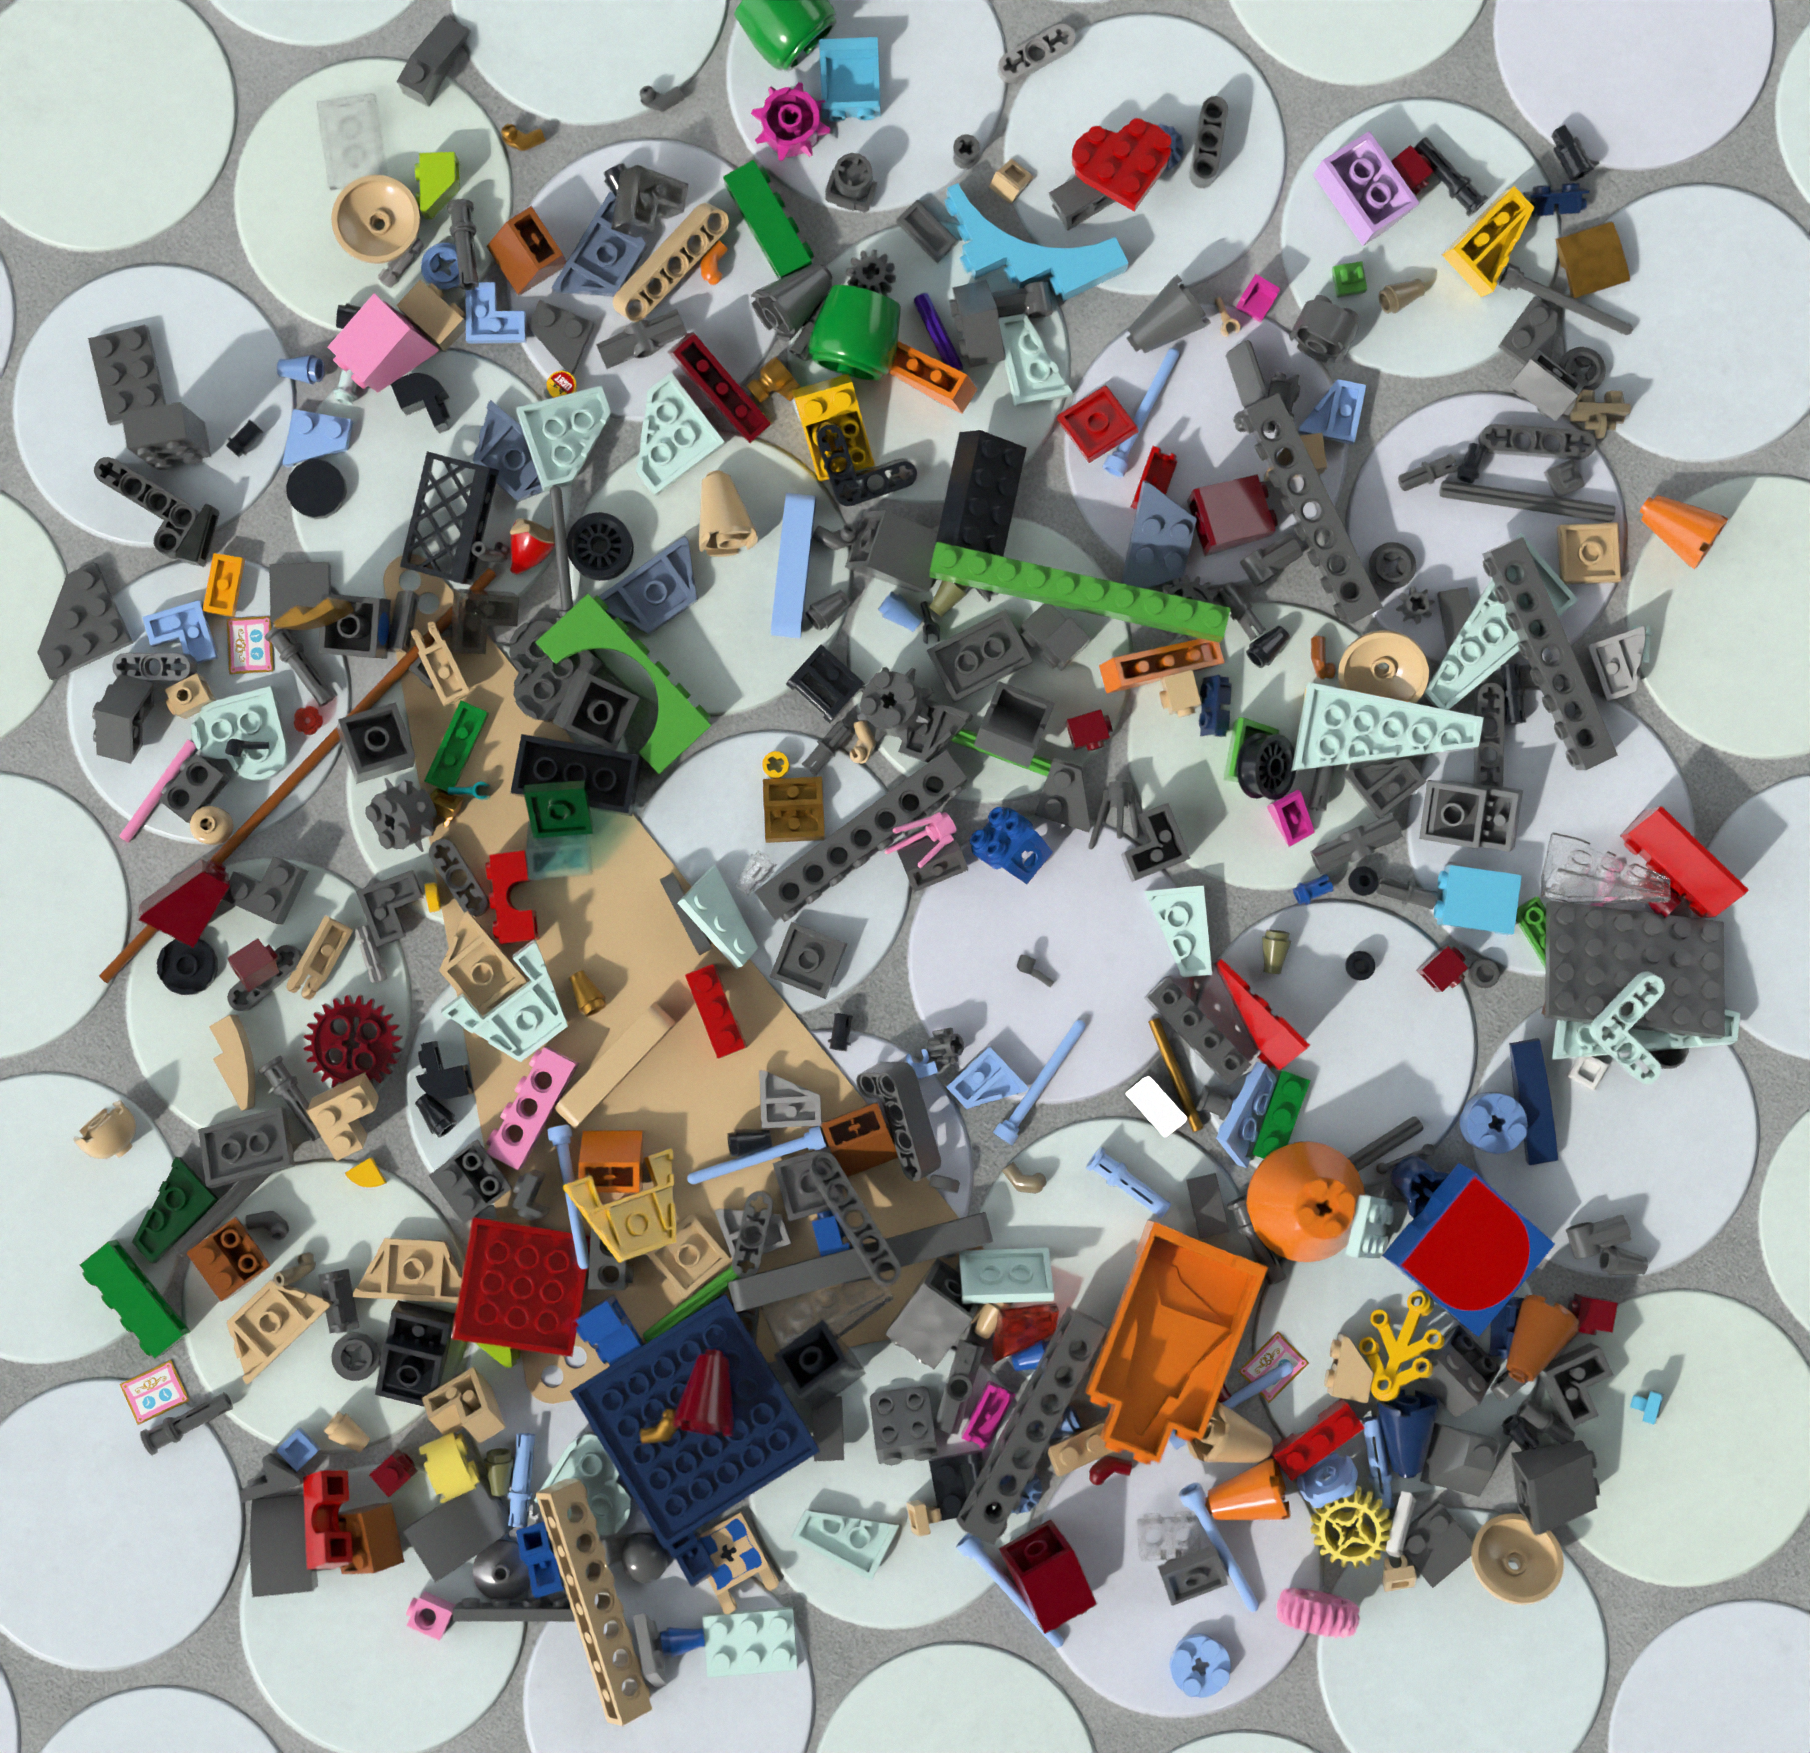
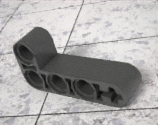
(147, 499)
(906, 1116)

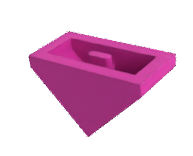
(1292, 817)

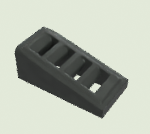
(198, 541)

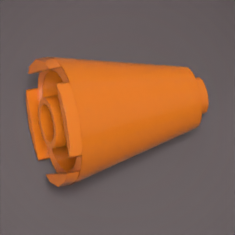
(1683, 527)
(1251, 1495)

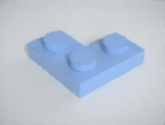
(487, 324)
(183, 623)

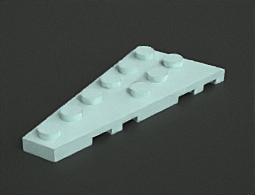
(1487, 638)
(1361, 727)
(1575, 1041)

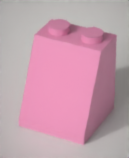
(380, 345)

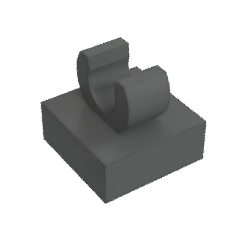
(1564, 478)

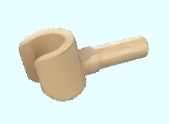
(1226, 318)

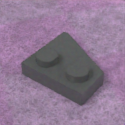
(561, 333)

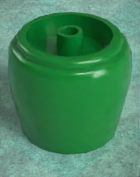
(785, 27)
(856, 333)

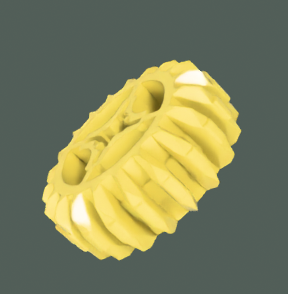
(1360, 1533)

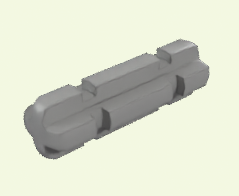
(399, 265)
(370, 954)

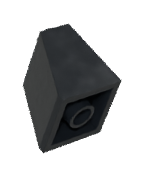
(819, 1365)

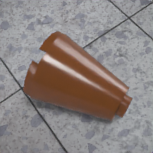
(1538, 1337)

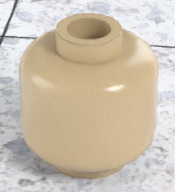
(219, 831)

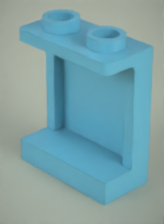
(850, 78)
(1478, 899)

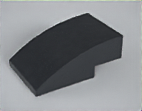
(414, 1352)

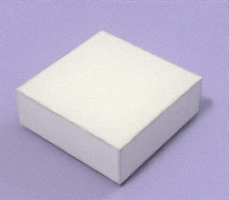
(1587, 1071)

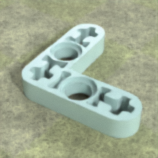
(1619, 1032)

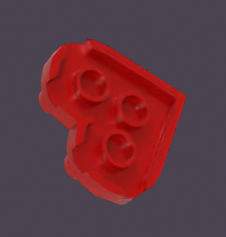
(1122, 162)

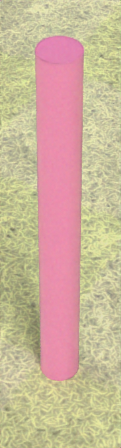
(155, 794)

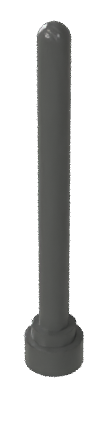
(1514, 278)
(561, 550)

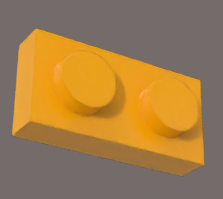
(223, 585)

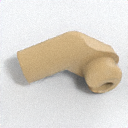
(865, 743)

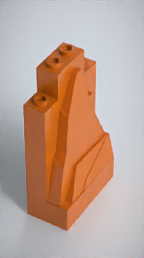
(1171, 1341)

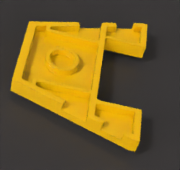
(634, 1222)

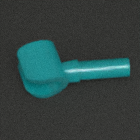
(469, 790)

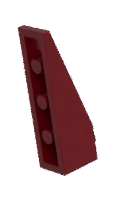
(719, 386)

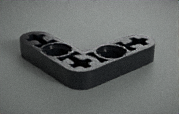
(850, 477)

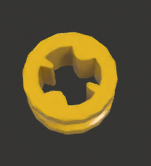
(778, 756)

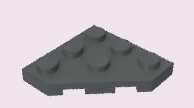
(82, 624)

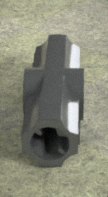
(641, 339)
(1356, 843)
(954, 1405)

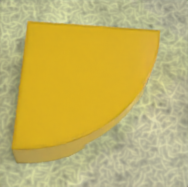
(366, 1174)

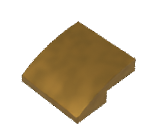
(1593, 259)
(310, 618)
(793, 809)

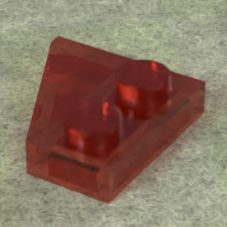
(1023, 1327)

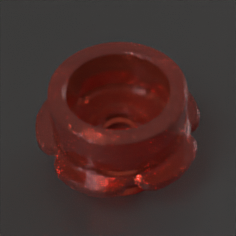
(315, 723)

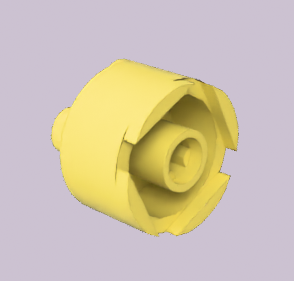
(449, 1467)

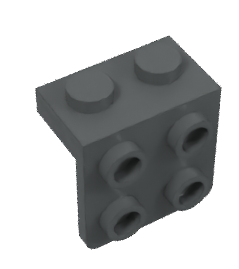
(903, 1425)

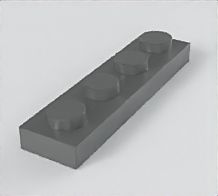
(505, 1611)

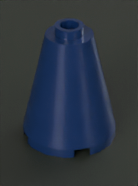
(1408, 1430)

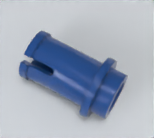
(1312, 889)

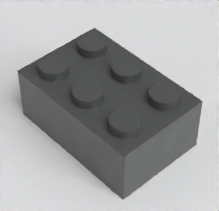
(166, 435)

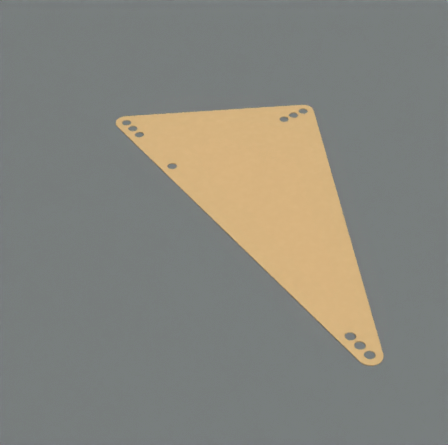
(637, 955)

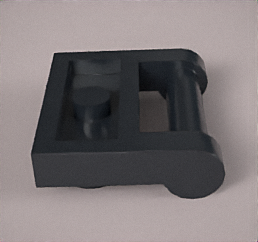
(832, 676)
(949, 1482)

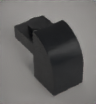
(420, 392)
(442, 1082)

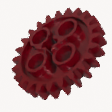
(325, 1038)

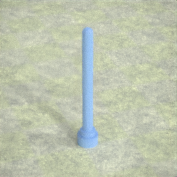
(1117, 462)
(1008, 1129)
(561, 1138)
(812, 1140)
(1245, 1393)
(1194, 1498)
(972, 1546)

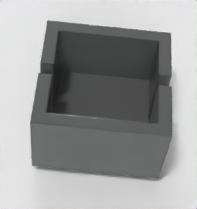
(1013, 724)

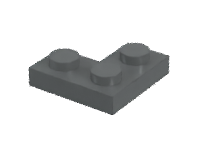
(381, 905)

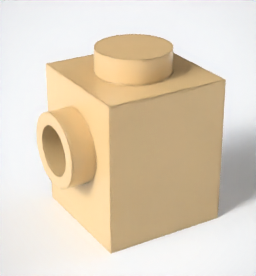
(1180, 694)
(189, 696)

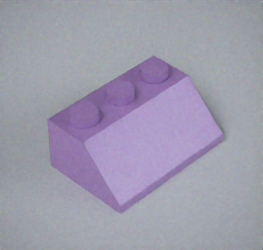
(1365, 188)

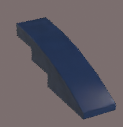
(1533, 1094)
(693, 1558)

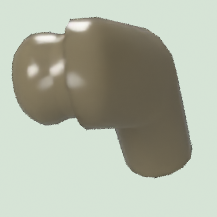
(1024, 1183)
(294, 1274)

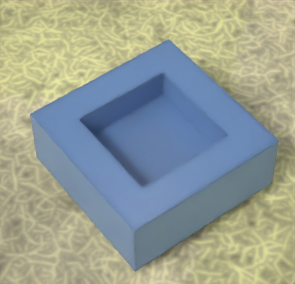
(298, 1449)

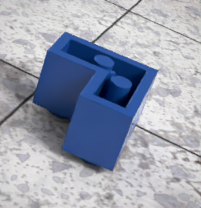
(609, 1329)

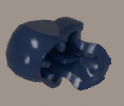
(1416, 1182)

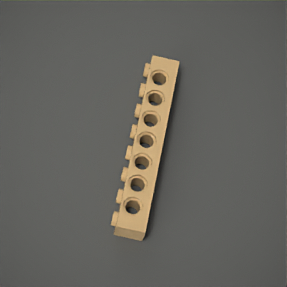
(618, 1705)

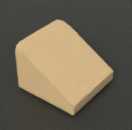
(1010, 181)

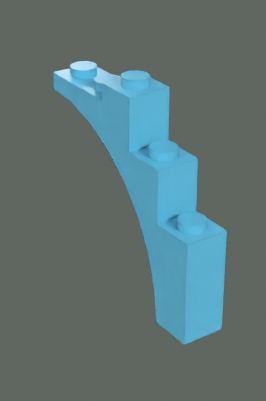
(990, 248)

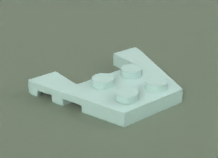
(524, 1018)

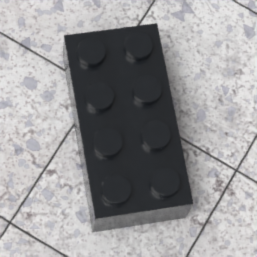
(981, 492)
(608, 774)

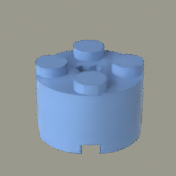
(1478, 1114)

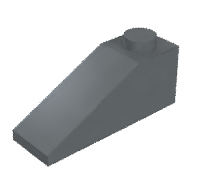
(432, 61)

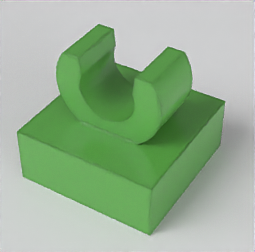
(1349, 279)

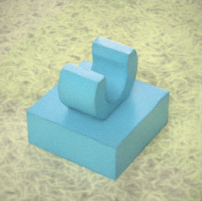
(1650, 1406)

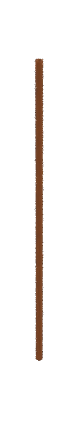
(300, 773)

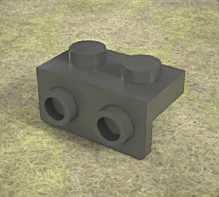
(527, 1190)

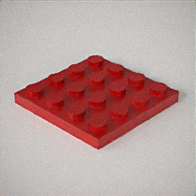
(520, 1288)

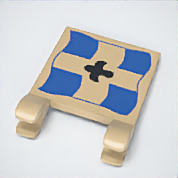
(736, 1557)

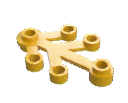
(1399, 1349)

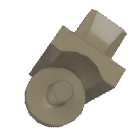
(1600, 415)

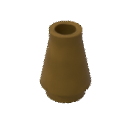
(587, 995)

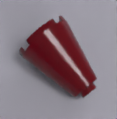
(707, 1397)

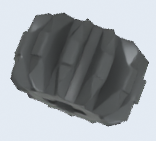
(862, 268)

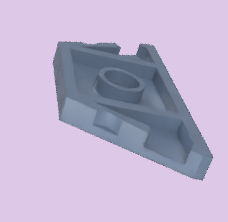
(601, 258)
(506, 449)
(1158, 540)
(655, 590)

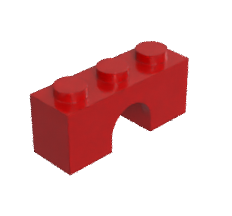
(506, 872)
(715, 1011)
(1329, 1432)
(323, 1497)

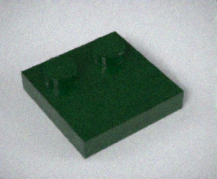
(558, 809)

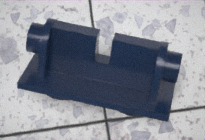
(1568, 199)
(1212, 719)
(1503, 1328)

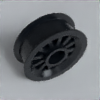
(599, 520)
(1266, 766)

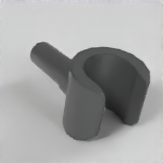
(1025, 964)

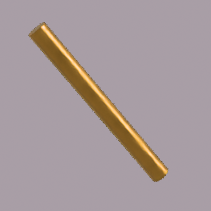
(1175, 1074)

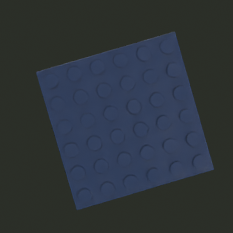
(694, 1474)

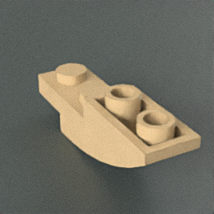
(1078, 1449)

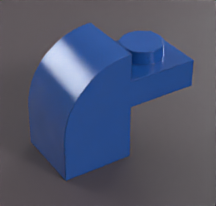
(540, 1558)

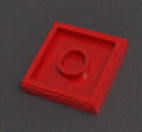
(1097, 424)

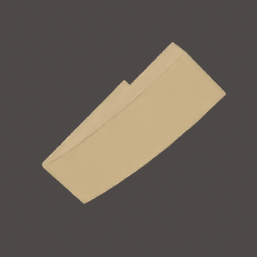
(236, 1061)

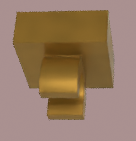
(446, 805)

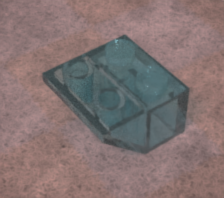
(558, 856)

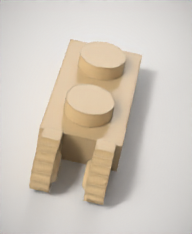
(441, 667)
(319, 957)

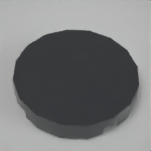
(316, 489)
(187, 968)

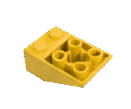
(836, 403)

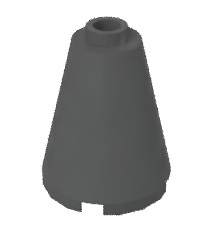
(791, 299)
(1167, 318)

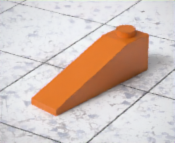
(933, 378)
(1154, 664)

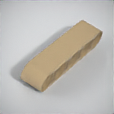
(657, 264)
(614, 1065)

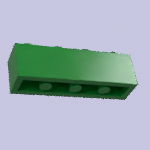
(767, 220)
(134, 1299)

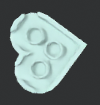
(249, 718)
(606, 1494)

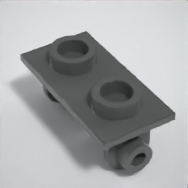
(1289, 392)
(338, 1289)

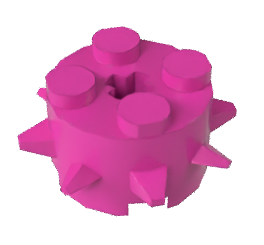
(793, 105)

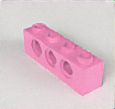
(517, 1152)

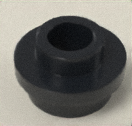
(1353, 881)
(1369, 967)

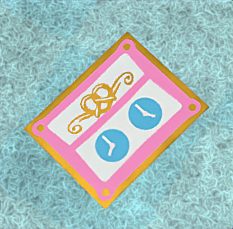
(247, 646)
(1270, 1356)
(154, 1392)

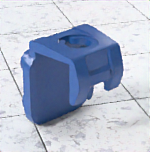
(1004, 842)

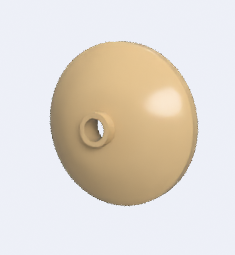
(374, 201)
(1402, 680)
(1537, 1557)

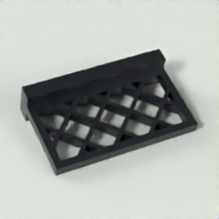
(473, 518)

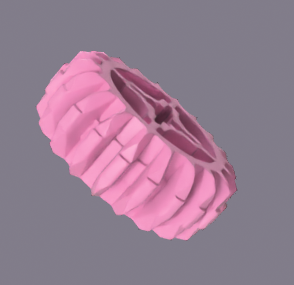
(1318, 1612)

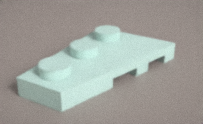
(1027, 364)
(719, 918)
(1185, 927)
(846, 1540)

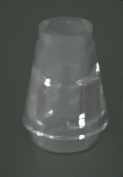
(756, 871)

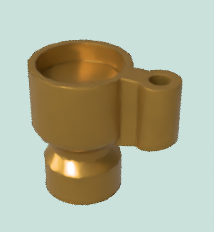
(773, 378)

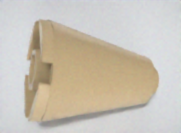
(723, 517)
(1231, 1439)

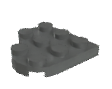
(540, 681)

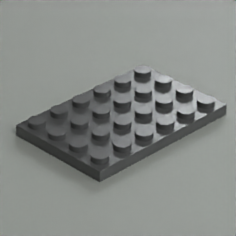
(1602, 949)

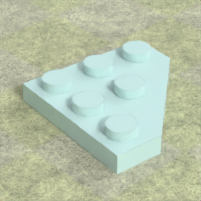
(563, 433)
(673, 436)

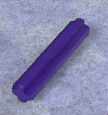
(937, 331)

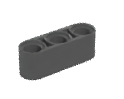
(1208, 128)

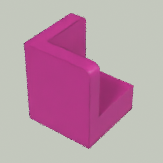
(1258, 298)

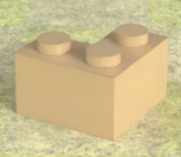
(337, 1115)
(465, 1403)

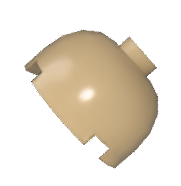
(108, 1133)

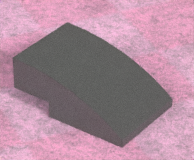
(1471, 814)
(459, 1530)
(279, 1547)

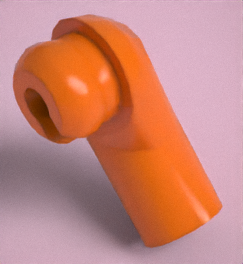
(709, 263)

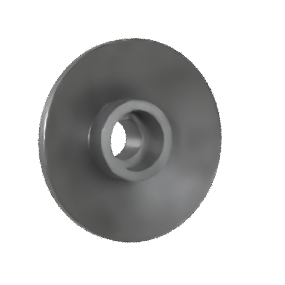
(503, 1555)

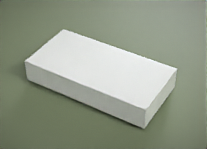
(1401, 1524)

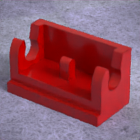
(1157, 471)

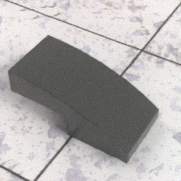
(829, 1430)

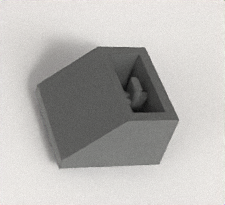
(470, 1181)
(1459, 1372)

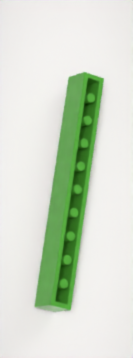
(1079, 592)

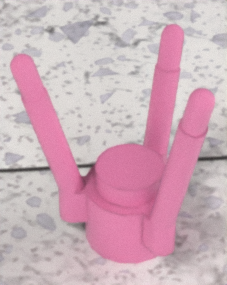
(939, 828)

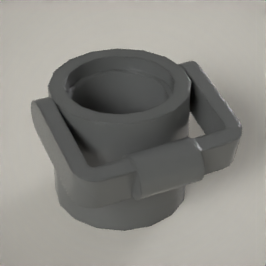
(853, 182)

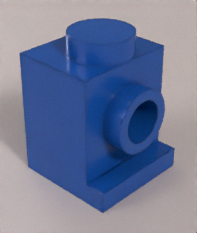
(829, 1234)

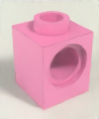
(442, 1609)

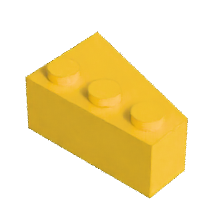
(1488, 241)

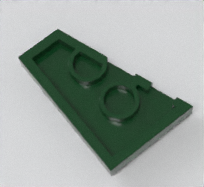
(177, 1208)

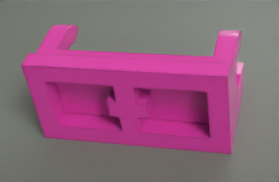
(987, 1414)

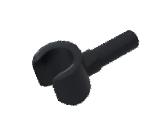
(929, 626)
(235, 747)

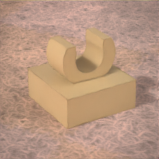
(921, 1517)
(1399, 1577)

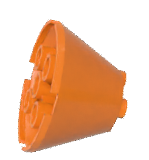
(1304, 1201)

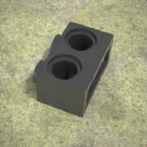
(199, 793)
(600, 1258)

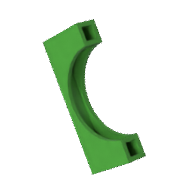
(589, 628)

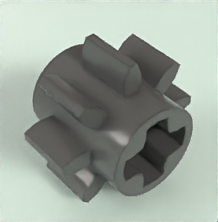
(1407, 604)
(945, 1046)

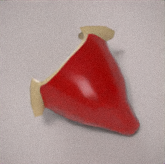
(529, 545)

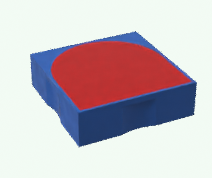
(1469, 1249)

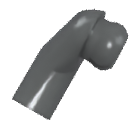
(837, 539)

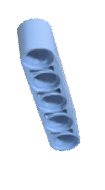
(793, 565)

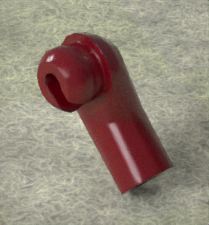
(1106, 1467)

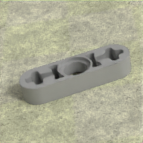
(1039, 41)

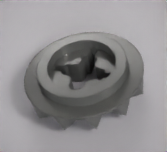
(1585, 357)
(1406, 566)
(342, 1360)

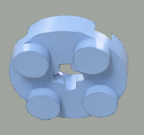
(1340, 1483)
(1215, 1674)

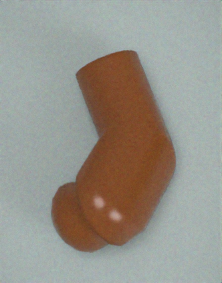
(1318, 658)

